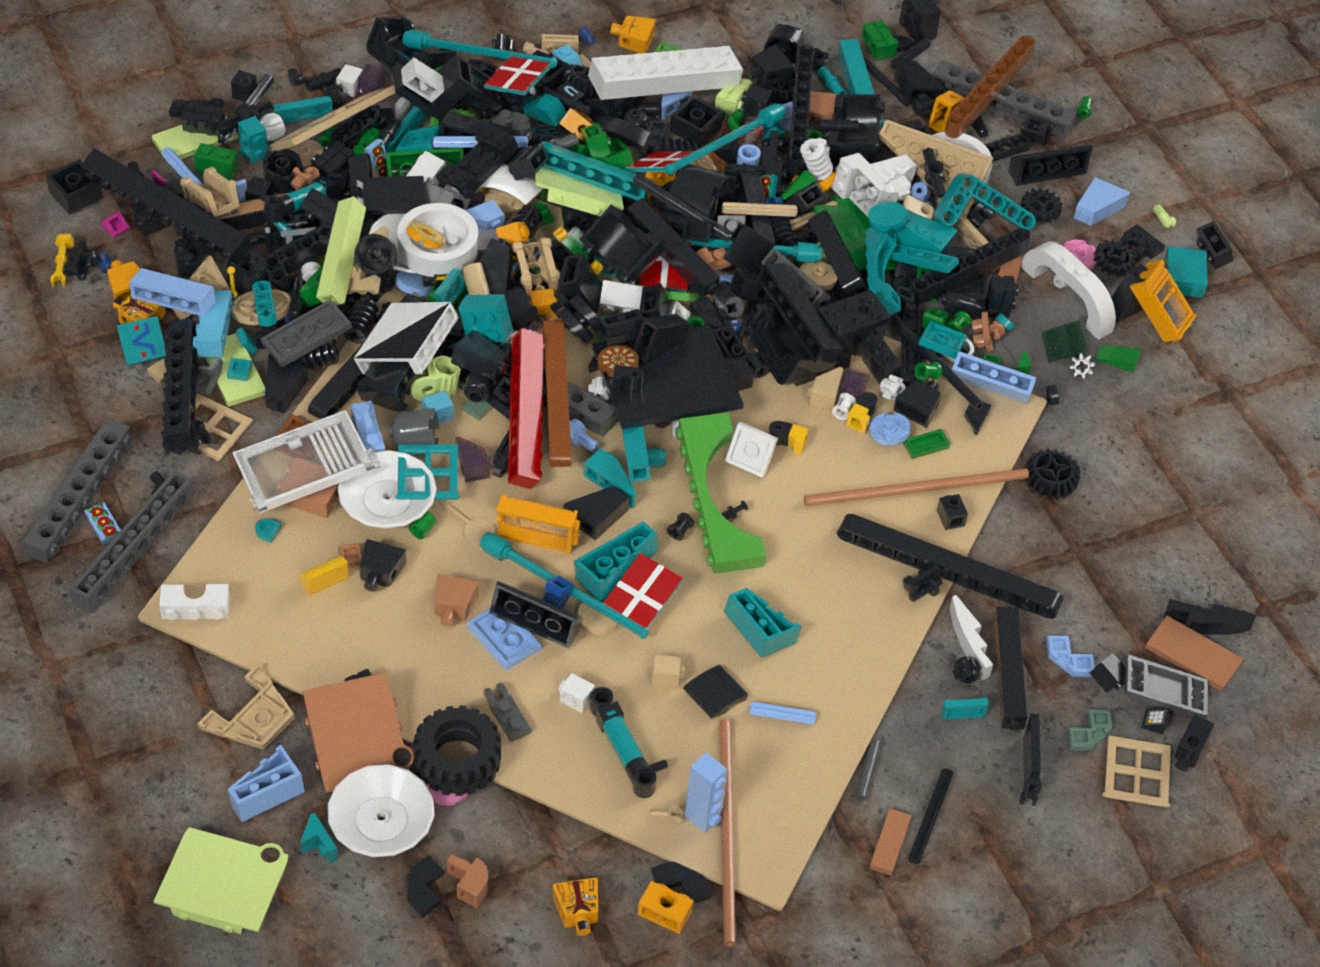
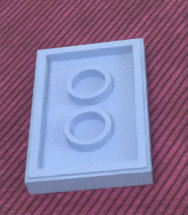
(503, 640)

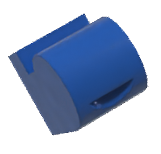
(556, 594)

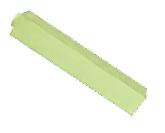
(340, 251)

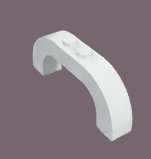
(1075, 274)

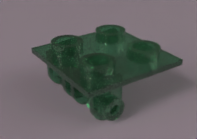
(1064, 341)

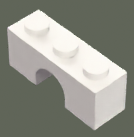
(211, 605)

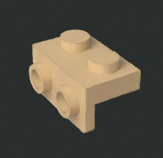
(552, 42)

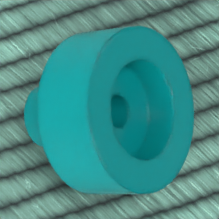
(1004, 321)

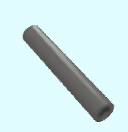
(868, 770)

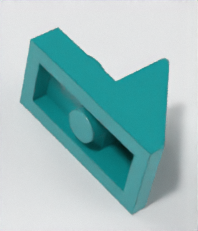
(317, 837)

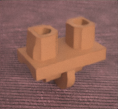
(304, 179)
(989, 330)

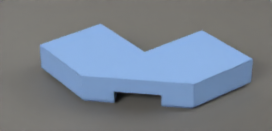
(1074, 664)

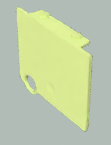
(576, 193)
(220, 881)

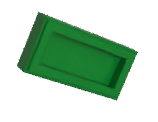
(926, 443)

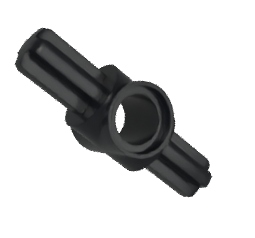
(247, 111)
(937, 178)

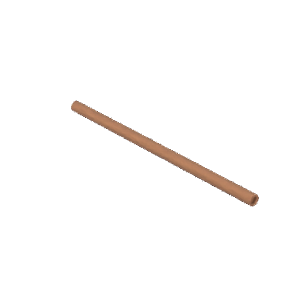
(914, 487)
(727, 838)

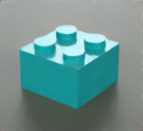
(487, 316)

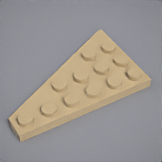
(954, 158)

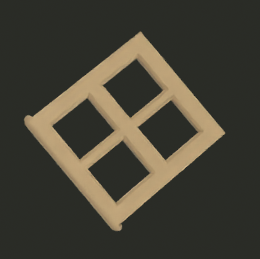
(221, 411)
(1138, 772)

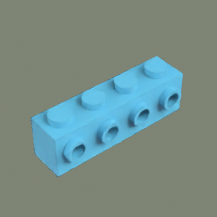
(214, 326)

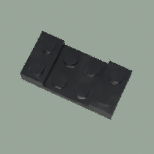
(480, 162)

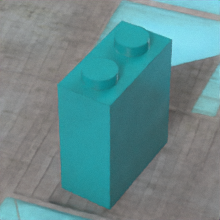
(1188, 270)

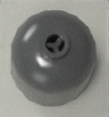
(415, 427)

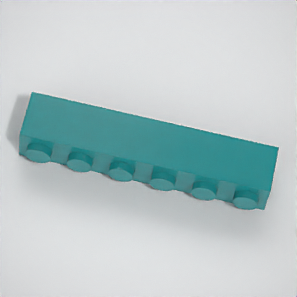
(592, 171)

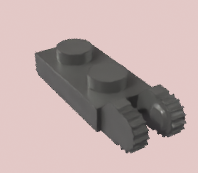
(507, 713)

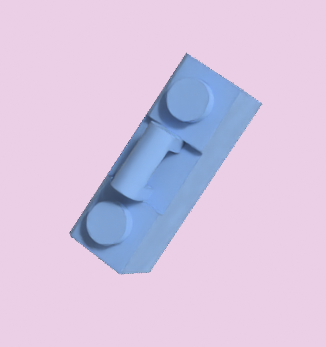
(367, 426)

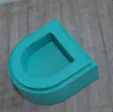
(267, 529)

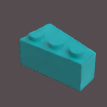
(759, 623)

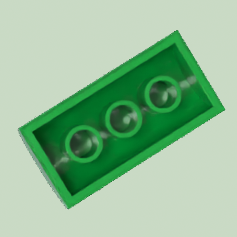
(400, 163)

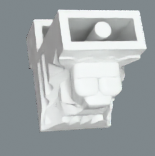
(874, 183)

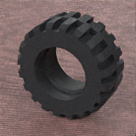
(457, 725)

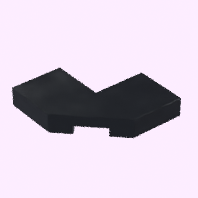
(674, 874)
(419, 893)

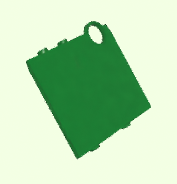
(852, 226)

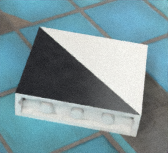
(408, 335)

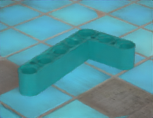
(986, 199)

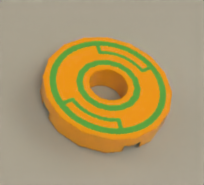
(425, 233)

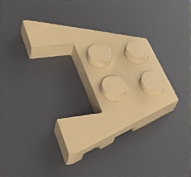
(358, 280)
(259, 720)

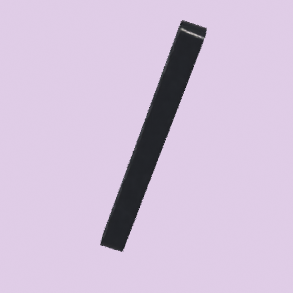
(953, 566)

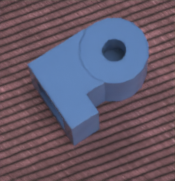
(921, 192)

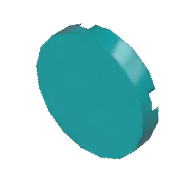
(887, 216)

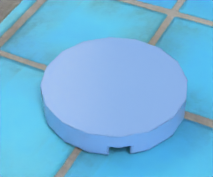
(412, 283)
(889, 428)

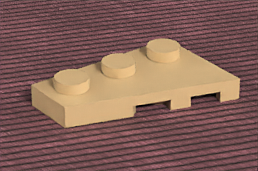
(206, 274)

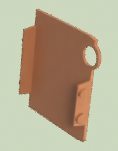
(353, 727)

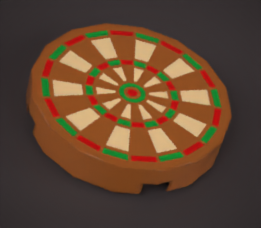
(616, 356)

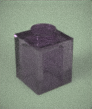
(371, 79)

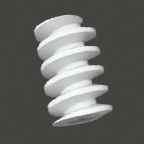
(816, 159)

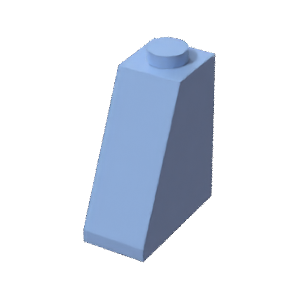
(1100, 202)

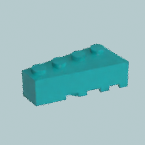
(606, 565)

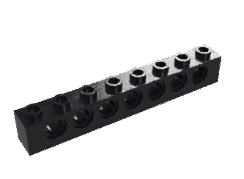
(180, 385)

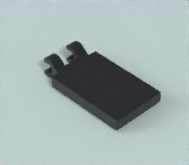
(389, 194)
(1032, 760)

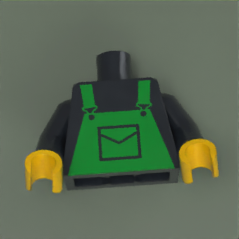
(570, 244)

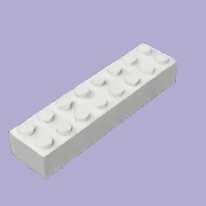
(664, 72)

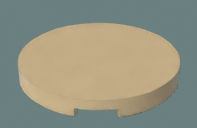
(245, 310)

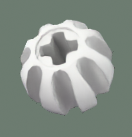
(274, 126)

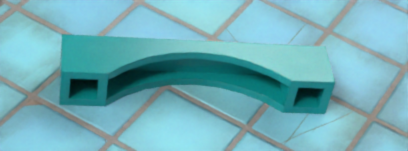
(879, 248)

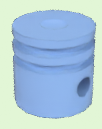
(749, 154)

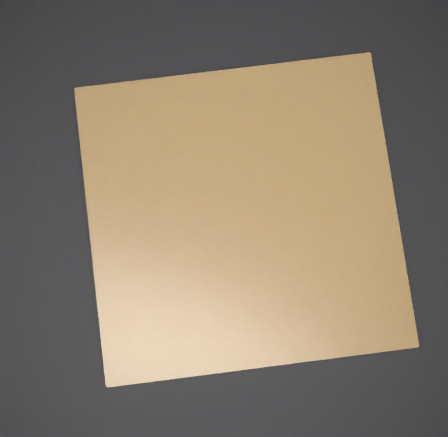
(849, 601)

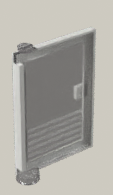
(304, 461)

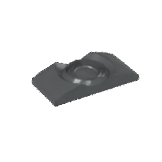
(1166, 687)

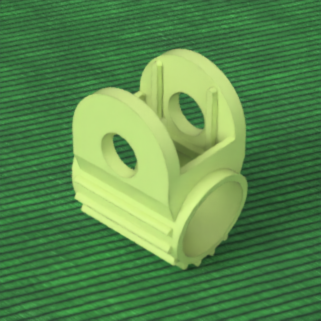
(440, 375)

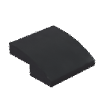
(748, 249)
(715, 691)

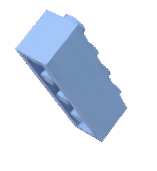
(172, 292)
(994, 377)
(706, 792)

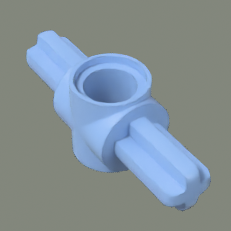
(579, 436)

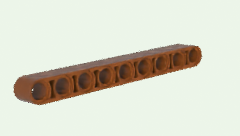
(989, 87)
(557, 394)

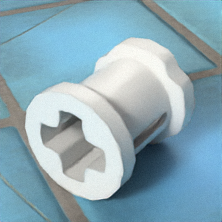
(844, 404)

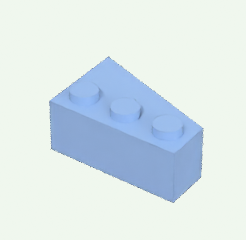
(266, 786)

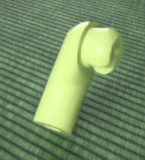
(1164, 217)

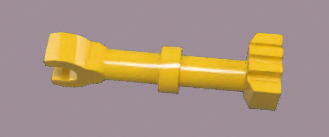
(64, 242)

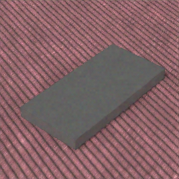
(306, 333)

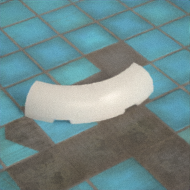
(502, 179)

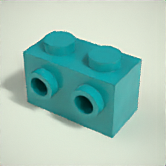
(252, 139)

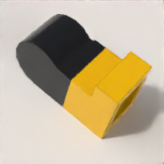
(861, 411)
(789, 435)

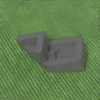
(208, 377)

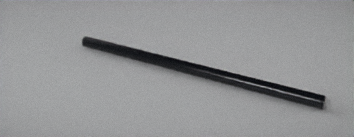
(947, 373)

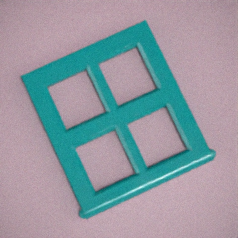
(404, 472)

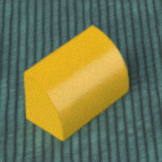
(324, 575)

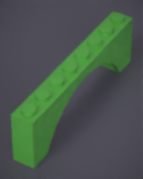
(726, 544)

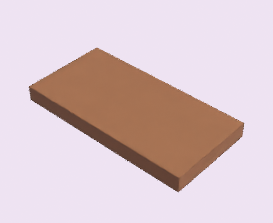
(1194, 653)

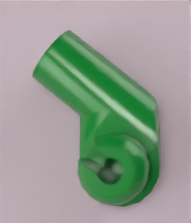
(735, 119)

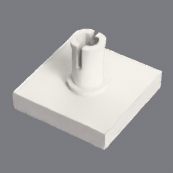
(751, 449)

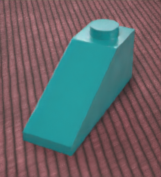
(545, 109)
(606, 471)

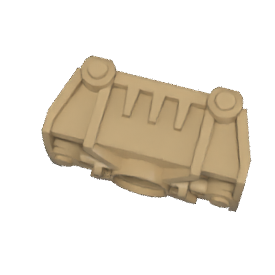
(220, 193)
(544, 264)

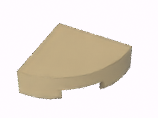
(157, 371)

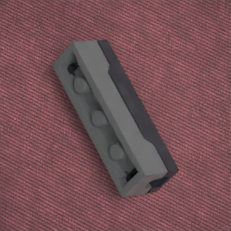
(813, 291)

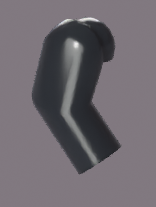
(157, 479)

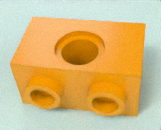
(671, 917)

